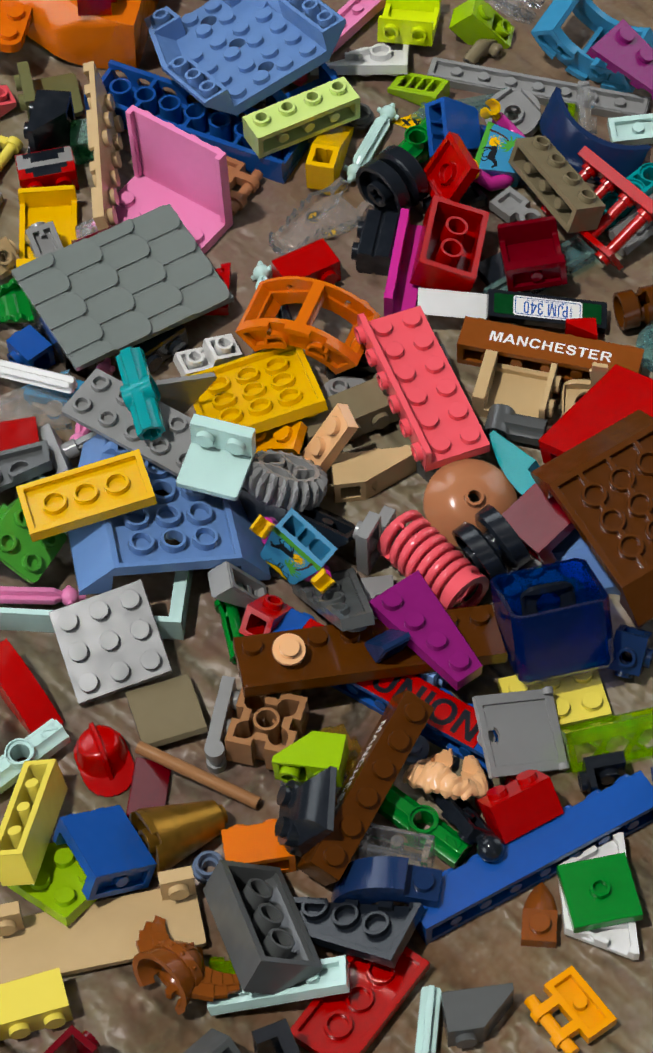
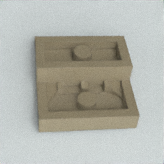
(166, 711)

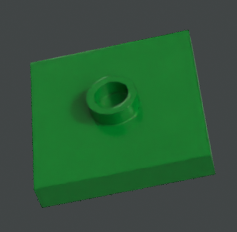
(599, 892)

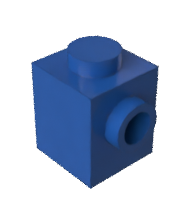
(30, 349)

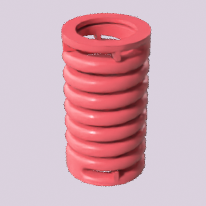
(438, 561)

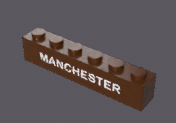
(367, 786)

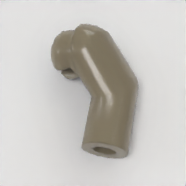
(481, 48)

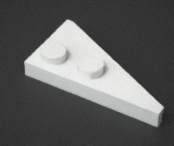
(372, 60)

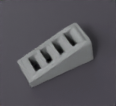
(234, 585)

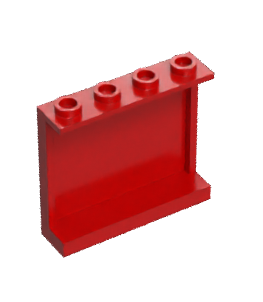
(607, 402)

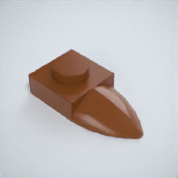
(539, 919)

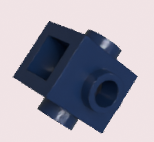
(637, 644)

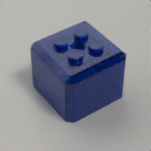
(556, 639)

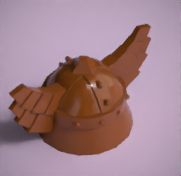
(178, 967)

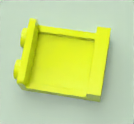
(409, 22)

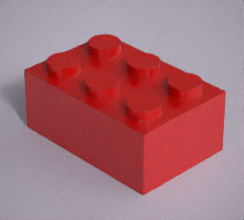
(449, 246)

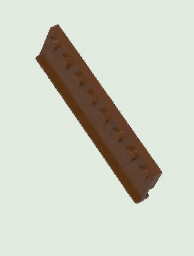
(342, 658)

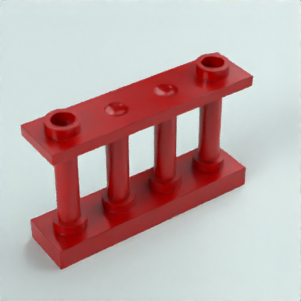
(628, 196)

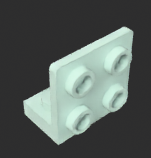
(217, 457)

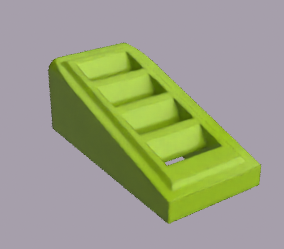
(433, 88)

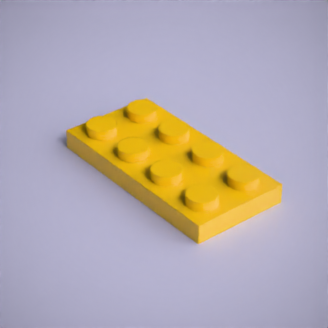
(86, 495)

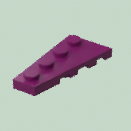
(434, 636)

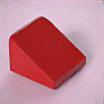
(582, 327)

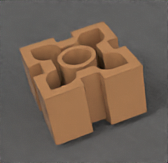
(265, 727)

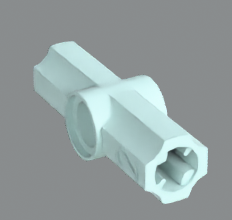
(37, 746)

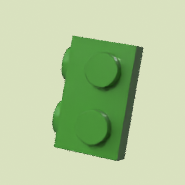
(17, 549)

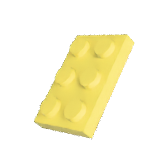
(576, 697)

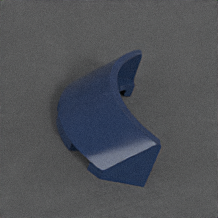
(571, 137)

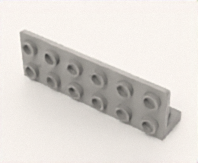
(102, 410)

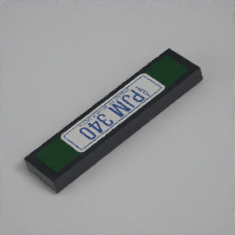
(542, 309)

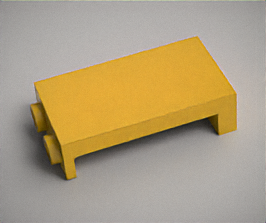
(47, 205)

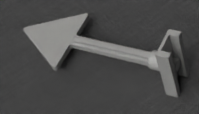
(175, 392)

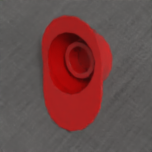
(104, 761)

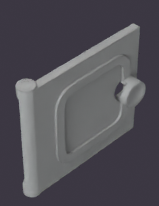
(525, 730)

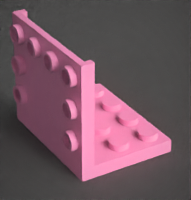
(178, 172)

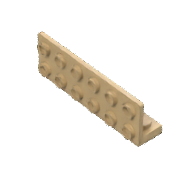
(102, 933)

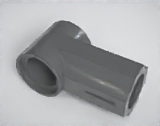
(514, 426)

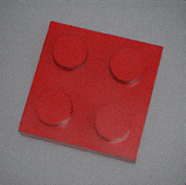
(451, 169)

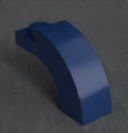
(388, 880)

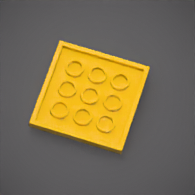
(263, 390)

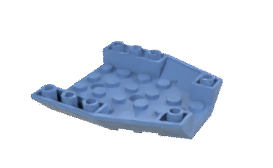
(273, 35)
(135, 543)

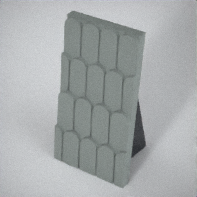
(120, 287)

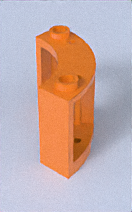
(265, 331)

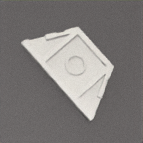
(618, 938)

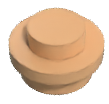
(288, 649)

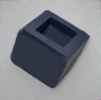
(387, 644)

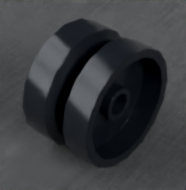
(392, 180)
(491, 543)

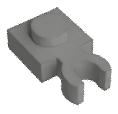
(512, 206)

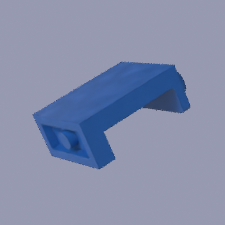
(106, 851)

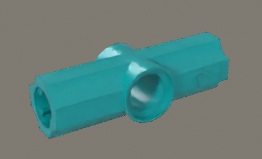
(140, 393)

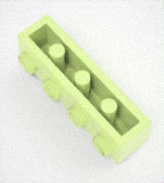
(301, 117)

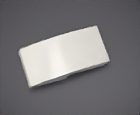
(213, 352)

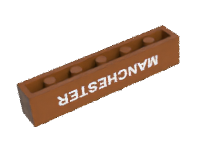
(540, 348)

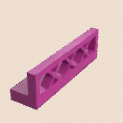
(399, 291)

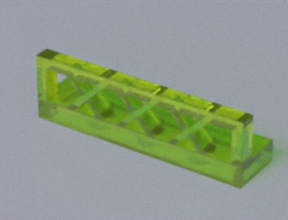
(605, 729)

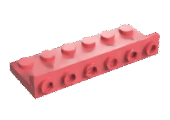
(421, 388)

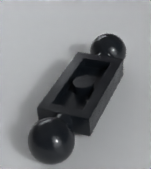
(471, 827)

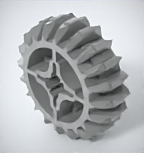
(286, 480)

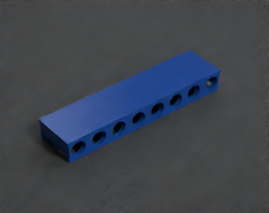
(208, 124)

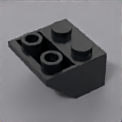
(49, 120)

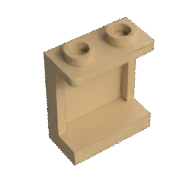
(520, 388)

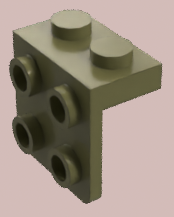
(29, 87)

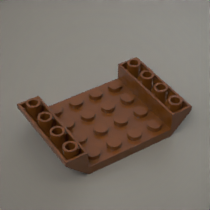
(609, 500)

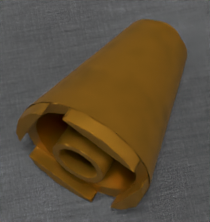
(178, 829)

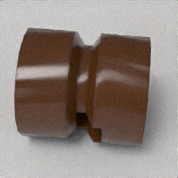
(633, 307)

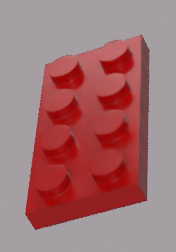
(356, 1018)

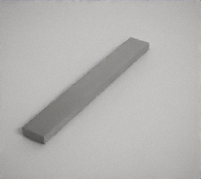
(492, 80)

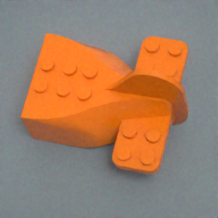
(75, 37)

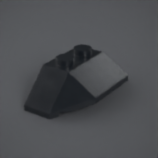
(331, 526)

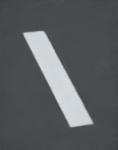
(452, 303)

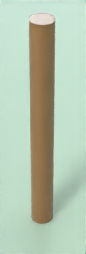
(198, 775)

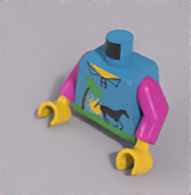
(496, 150)
(295, 550)

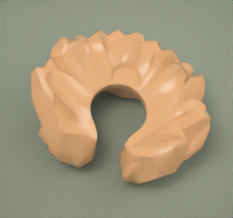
(436, 776)

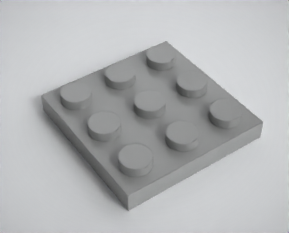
(110, 642)

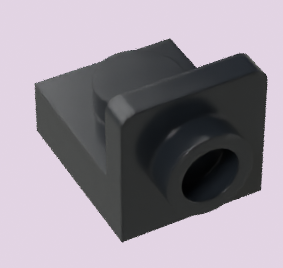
(601, 769)

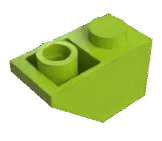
(478, 21)
(312, 755)

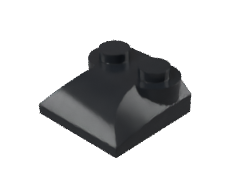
(306, 811)

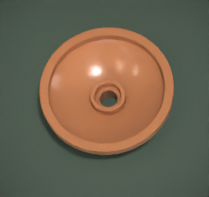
(447, 492)

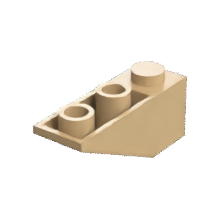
(366, 473)

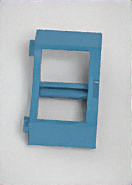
(579, 64)

